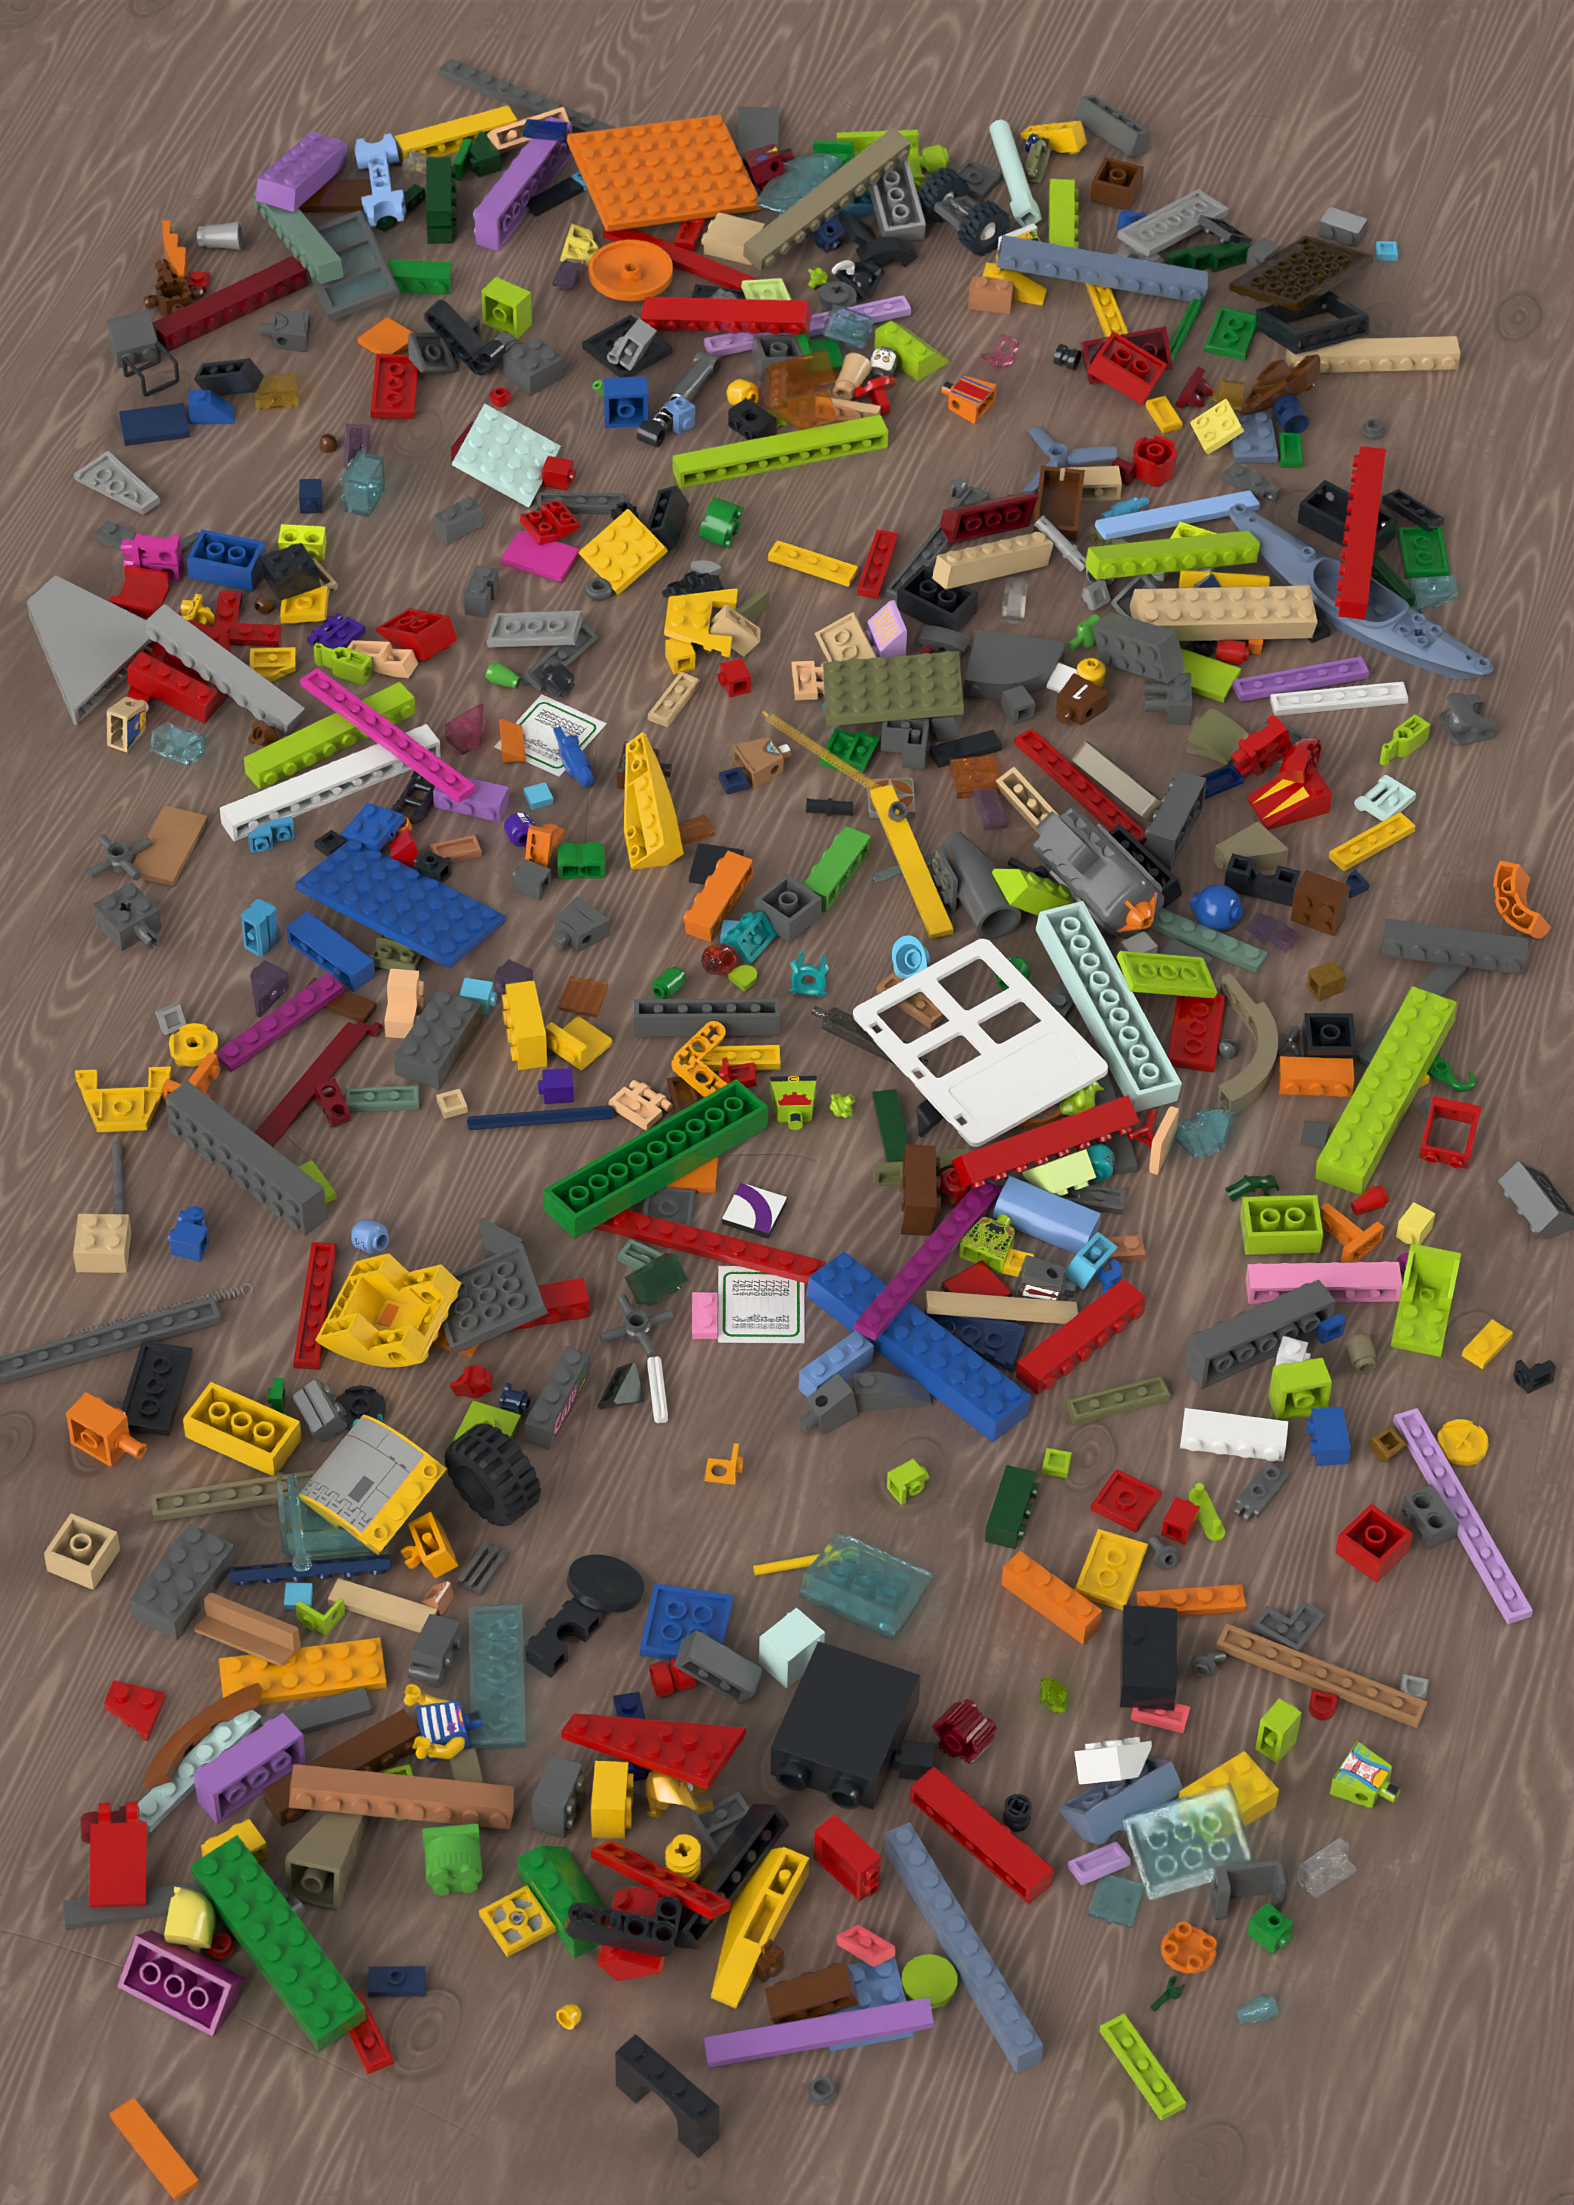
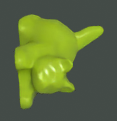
(1081, 1100)

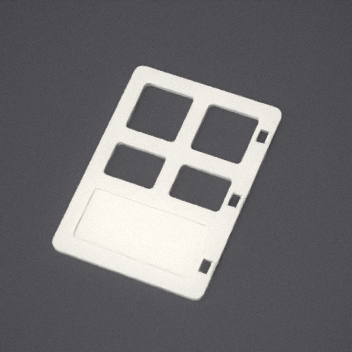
(1008, 1078)

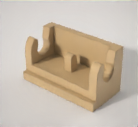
(743, 632)

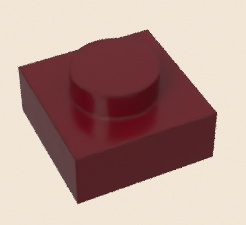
(1126, 470)

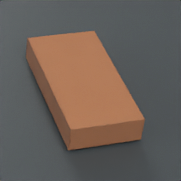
(458, 849)

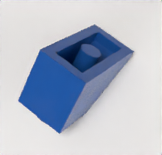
(209, 408)

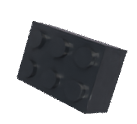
(934, 605)

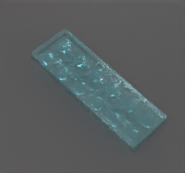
(497, 1676)

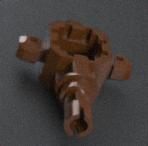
(170, 286)

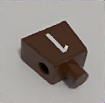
(1080, 701)

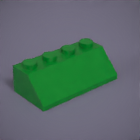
(557, 1886)

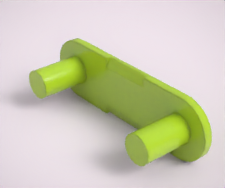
(1207, 1515)

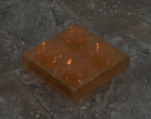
(974, 774)

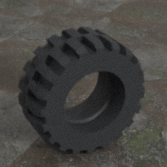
(492, 1474)

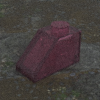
(466, 730)

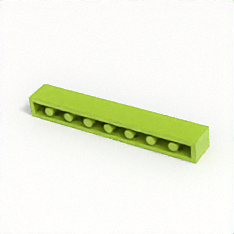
(1172, 555)
(323, 738)

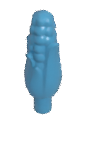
(1126, 507)

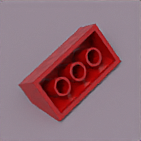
(175, 686)

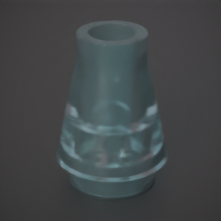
(1258, 2010)

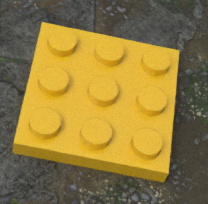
(623, 551)

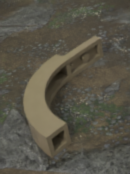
(1253, 1080)

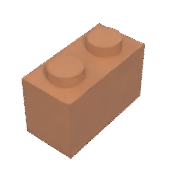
(991, 295)

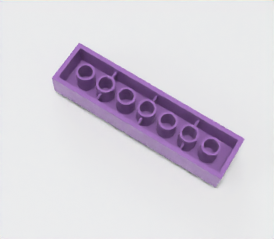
(525, 178)

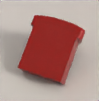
(404, 848)

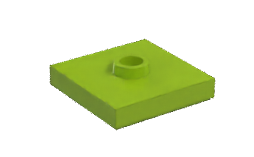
(482, 1413)

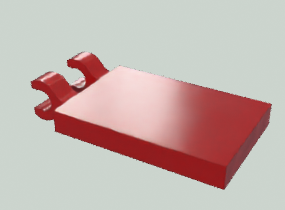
(118, 1860)

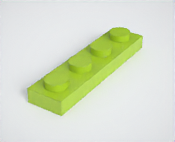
(1142, 2067)

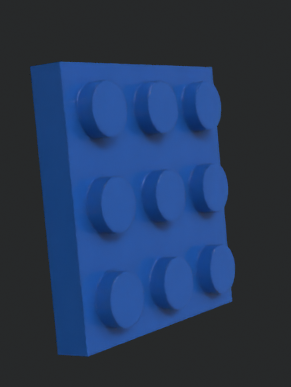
(679, 1612)

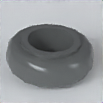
(601, 583)

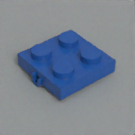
(373, 826)

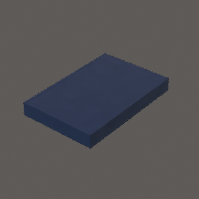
(154, 424)

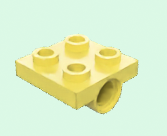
(1217, 426)

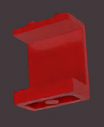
(142, 591)

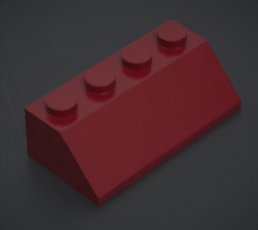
(1152, 341)
(988, 517)

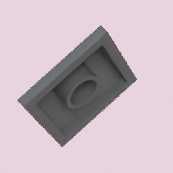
(430, 353)

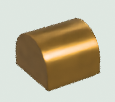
(1386, 1444)

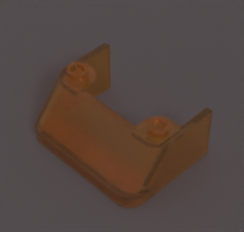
(792, 391)

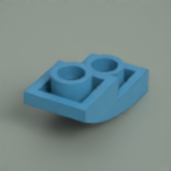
(274, 831)

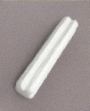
(657, 1390)

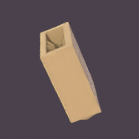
(727, 237)

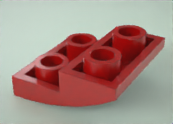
(549, 523)

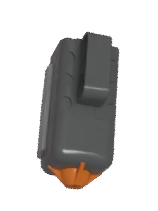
(1099, 872)

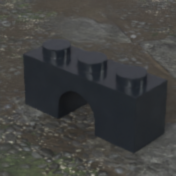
(1245, 879)
(546, 1650)

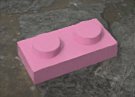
(704, 1315)

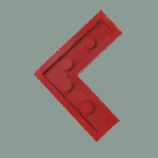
(242, 633)

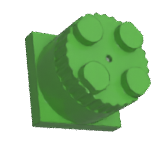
(452, 1858)

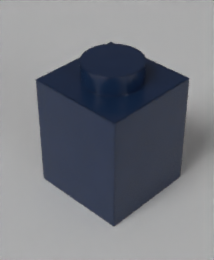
(310, 496)

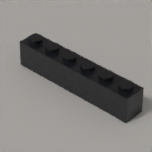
(732, 1868)

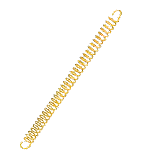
(799, 739)

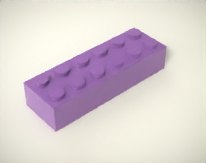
(301, 171)

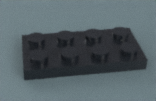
(156, 1387)

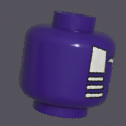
(517, 827)

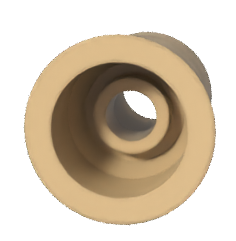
(852, 375)

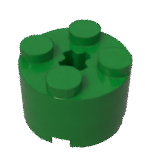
(721, 522)

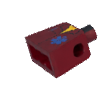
(767, 162)

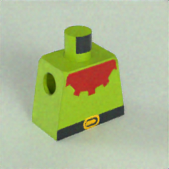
(793, 1099)

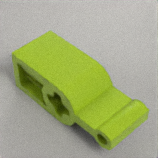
(345, 663)
(1405, 739)

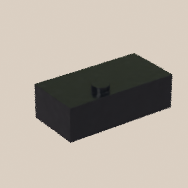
(1148, 1658)

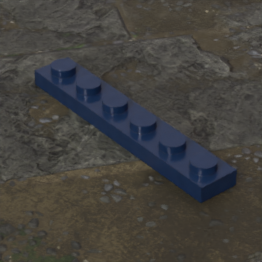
(320, 1568)

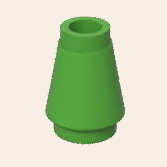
(501, 675)

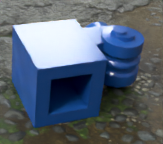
(190, 1235)

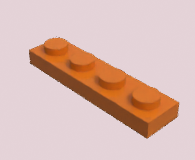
(1196, 1600)

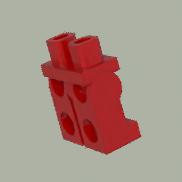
(1262, 748)

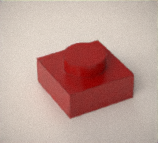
(198, 278)

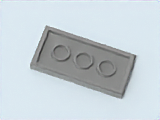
(535, 628)

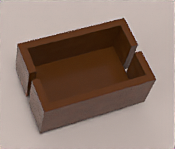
(1060, 499)

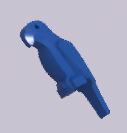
(573, 759)

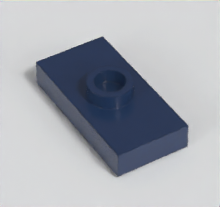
(396, 1981)

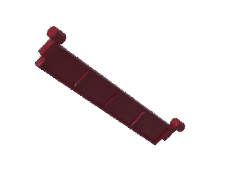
(320, 1071)

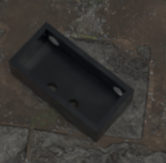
(1328, 516)

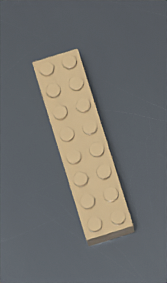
(1228, 612)

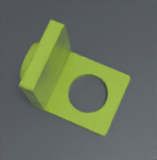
(316, 1621)

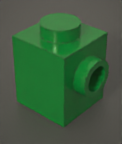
(1270, 1928)

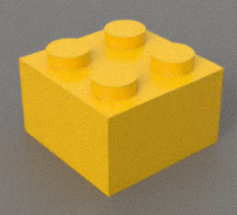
(611, 1800)

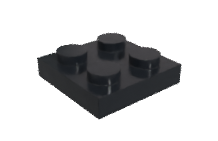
(1225, 231)

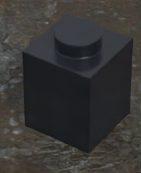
(914, 1759)

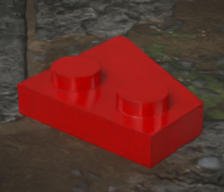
(135, 1706)

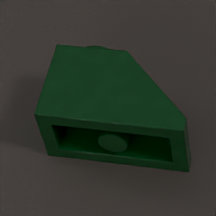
(484, 156)

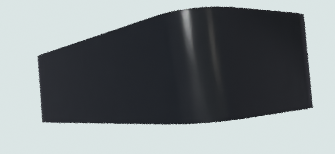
(462, 339)
(622, 1923)

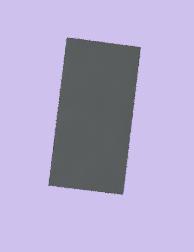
(756, 128)

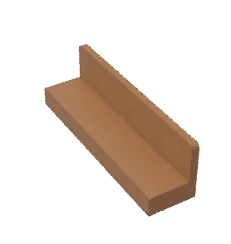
(248, 1630)

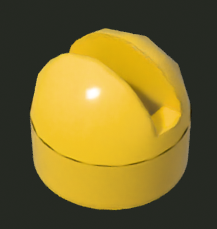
(569, 2016)

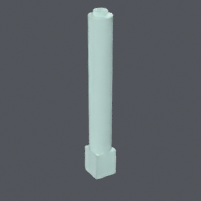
(1023, 205)

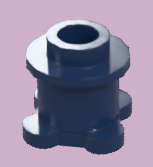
(514, 1400)

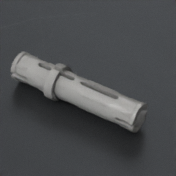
(1061, 543)

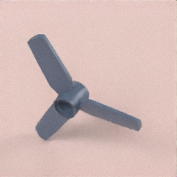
(1061, 457)

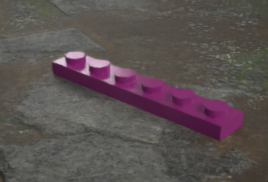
(279, 1022)

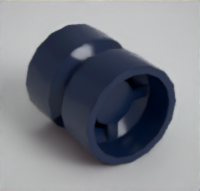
(1290, 414)

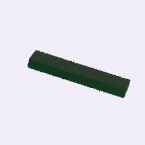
(890, 1124)

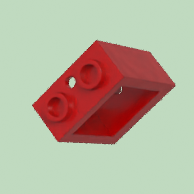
(1454, 1111)
(847, 1858)

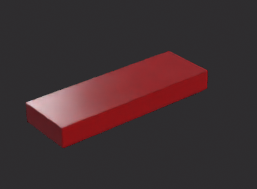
(370, 2042)

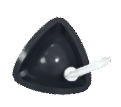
(860, 275)

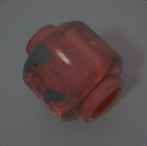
(719, 959)

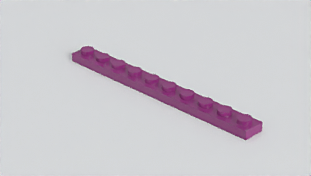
(926, 1261)

